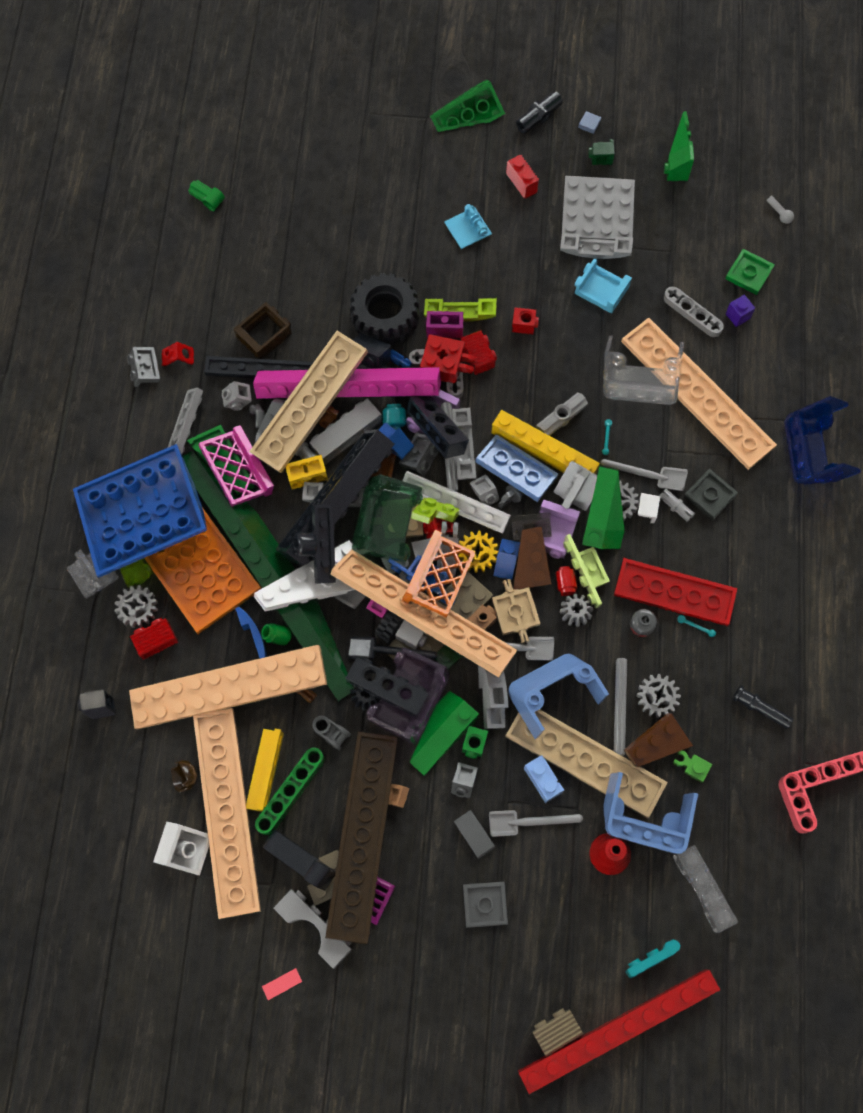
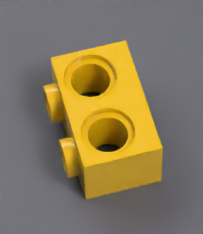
(306, 470)

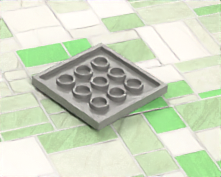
(598, 207)

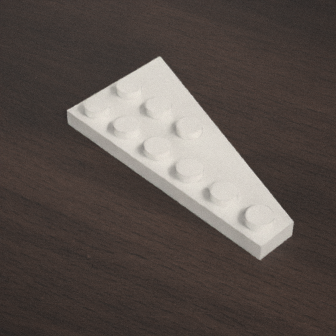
(301, 586)

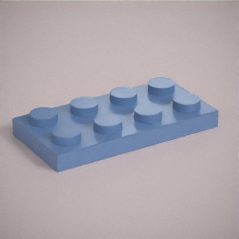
(516, 468)

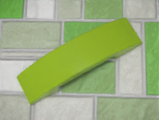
(471, 311)

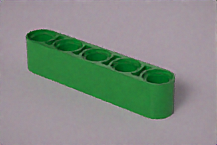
(288, 801)

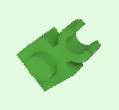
(695, 767)

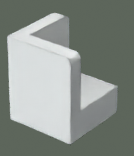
(648, 506)

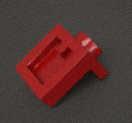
(436, 524)

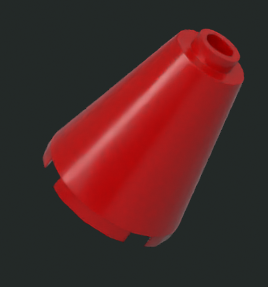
(604, 858)

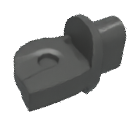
(512, 494)

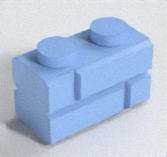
(543, 779)

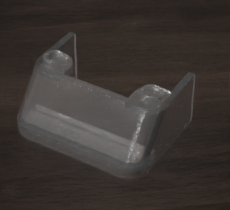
(641, 383)

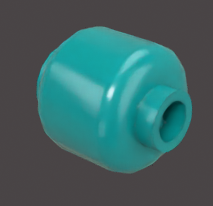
(394, 416)

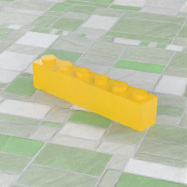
(539, 444)

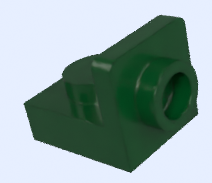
(448, 657)

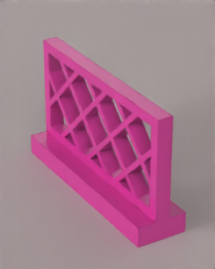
(251, 462)

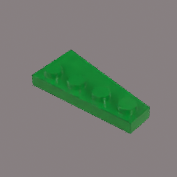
(214, 432)

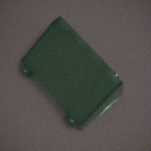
(385, 518)

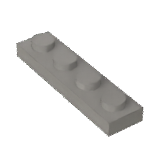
(185, 418)

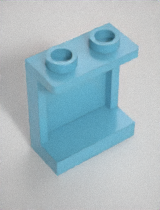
(601, 286)

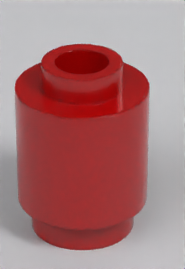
(566, 581)

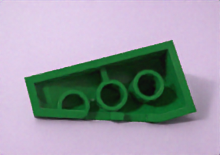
(471, 108)
(681, 154)
(605, 517)
(442, 731)

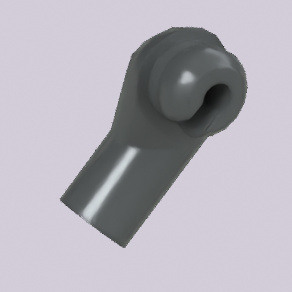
(257, 409)

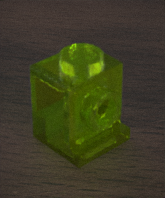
(136, 573)

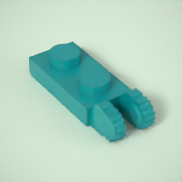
(654, 957)

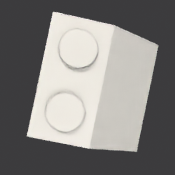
(182, 848)

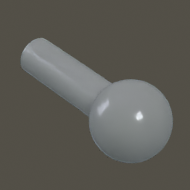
(786, 216)

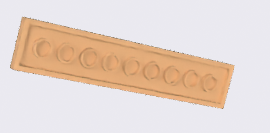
(702, 396)
(451, 630)
(228, 687)
(226, 814)

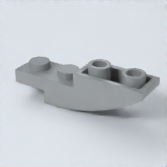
(494, 698)

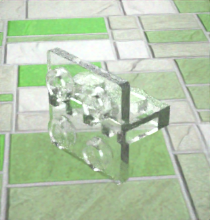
(85, 575)

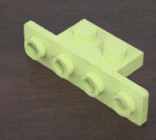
(590, 569)

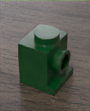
(602, 153)

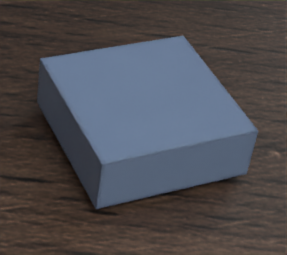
(589, 122)

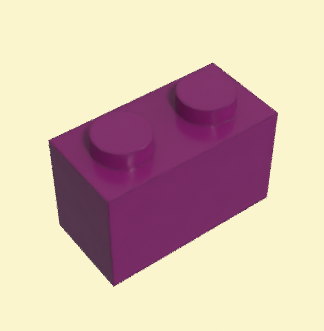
(445, 324)

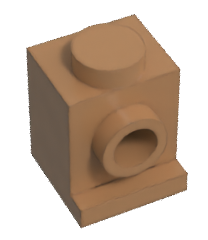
(485, 624)

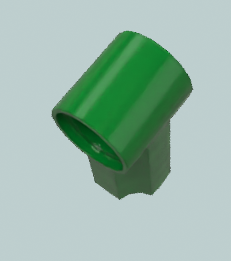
(210, 197)

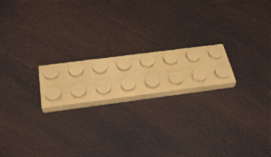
(308, 401)
(589, 761)

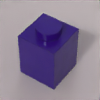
(740, 310)

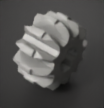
(583, 614)

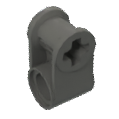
(332, 732)

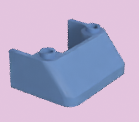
(526, 690)
(670, 836)

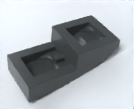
(474, 834)

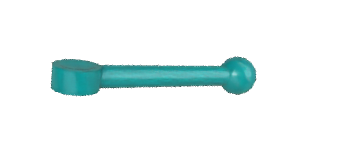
(608, 423)
(681, 619)

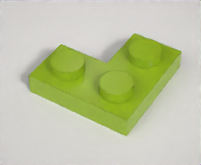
(431, 508)

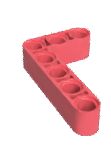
(819, 777)

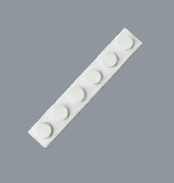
(468, 507)

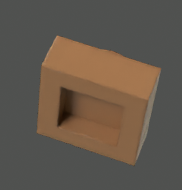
(398, 795)

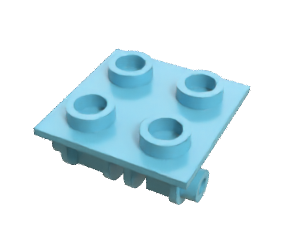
(468, 227)

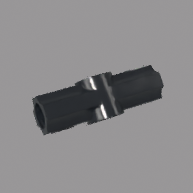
(539, 112)

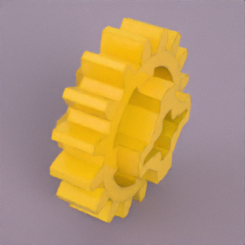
(485, 551)

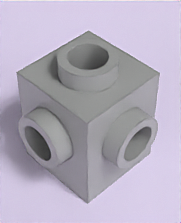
(236, 395)

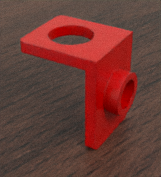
(174, 353)

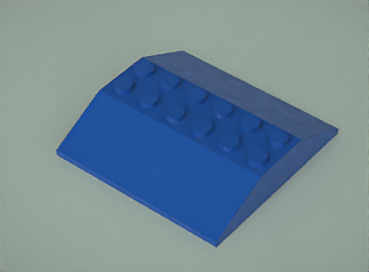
(139, 510)

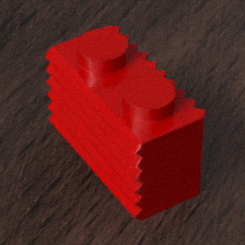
(522, 176)
(477, 345)
(153, 638)

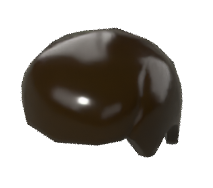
(183, 776)

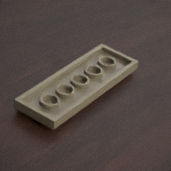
(468, 600)

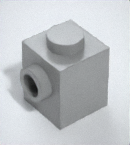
(411, 635)

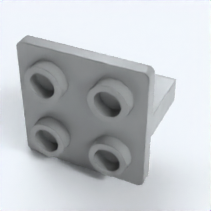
(576, 486)

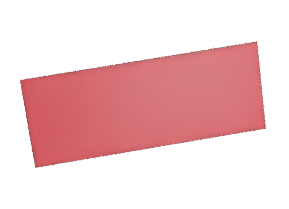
(281, 984)

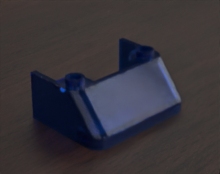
(807, 443)

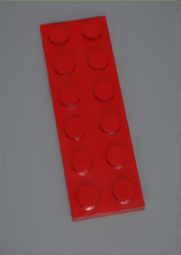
(675, 592)

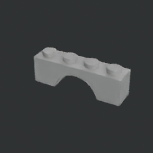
(294, 908)

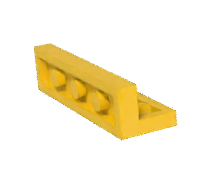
(264, 769)

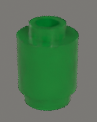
(276, 634)

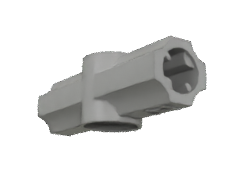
(569, 408)

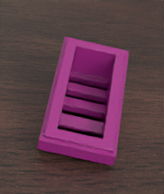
(390, 888)

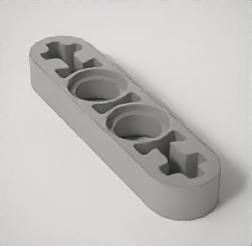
(691, 313)

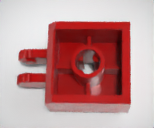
(448, 356)

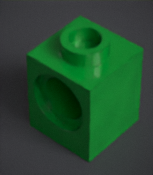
(474, 733)

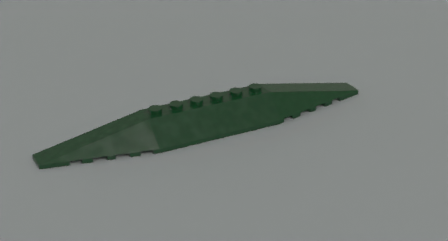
(258, 551)

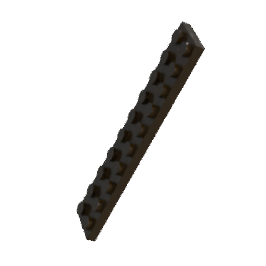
(362, 839)

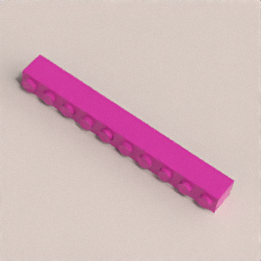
(360, 384)

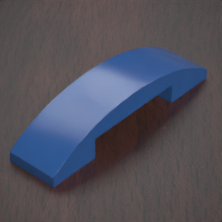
(247, 623)

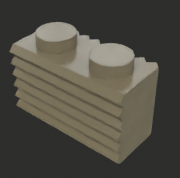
(557, 1031)

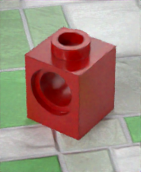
(524, 314)

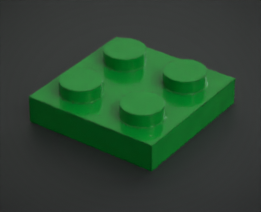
(749, 271)

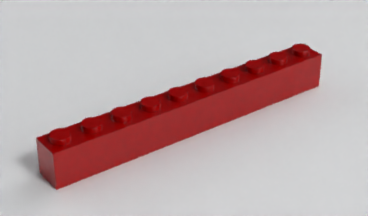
(618, 1030)

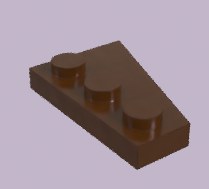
(532, 561)
(658, 741)

